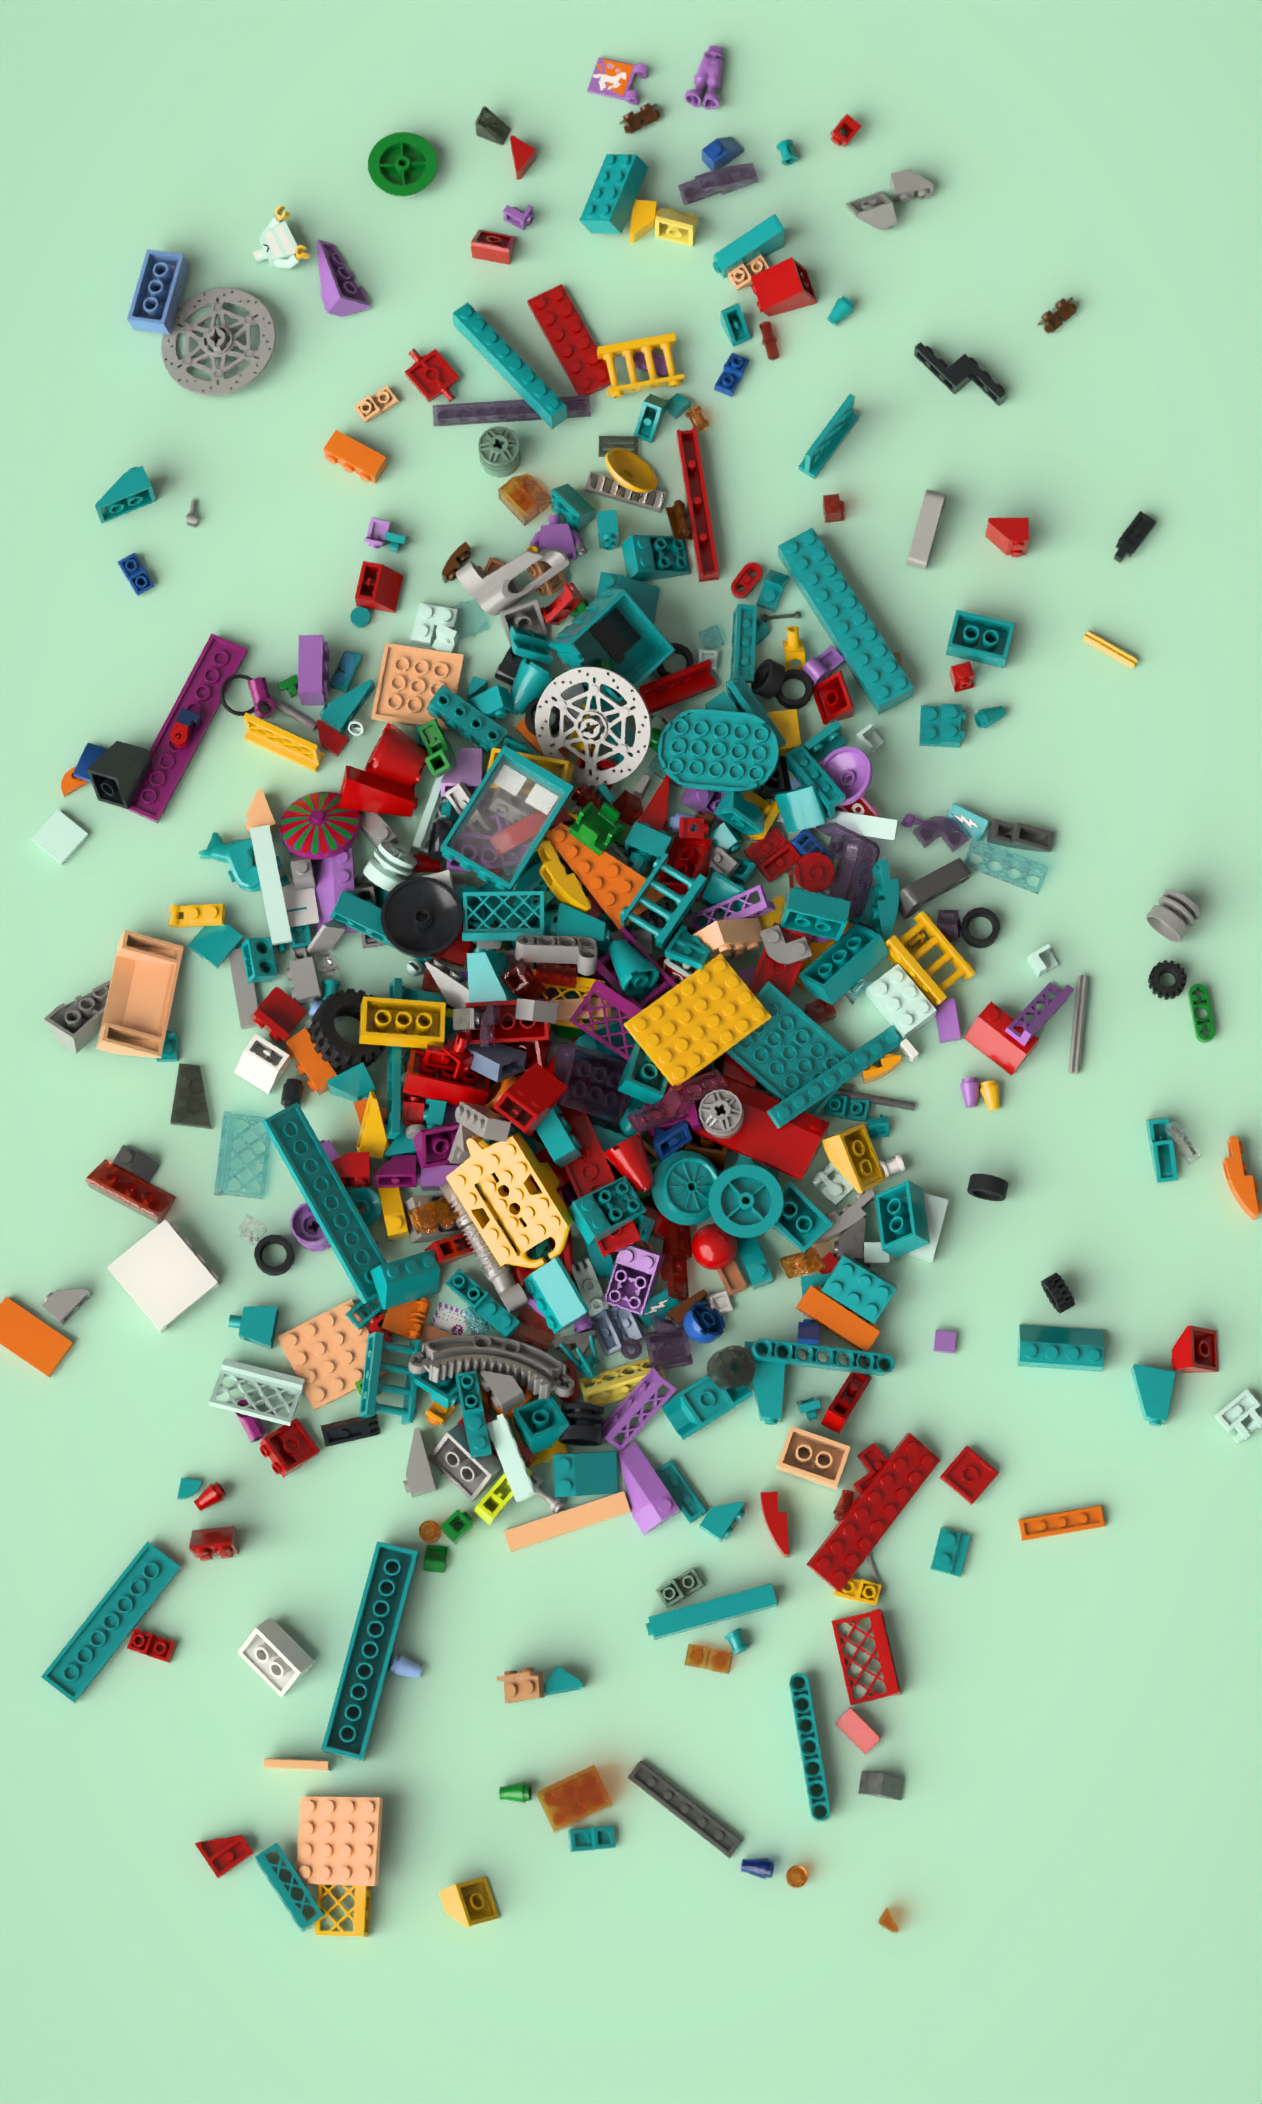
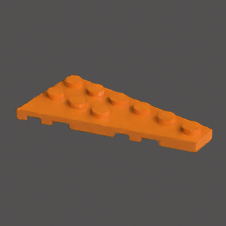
(604, 877)

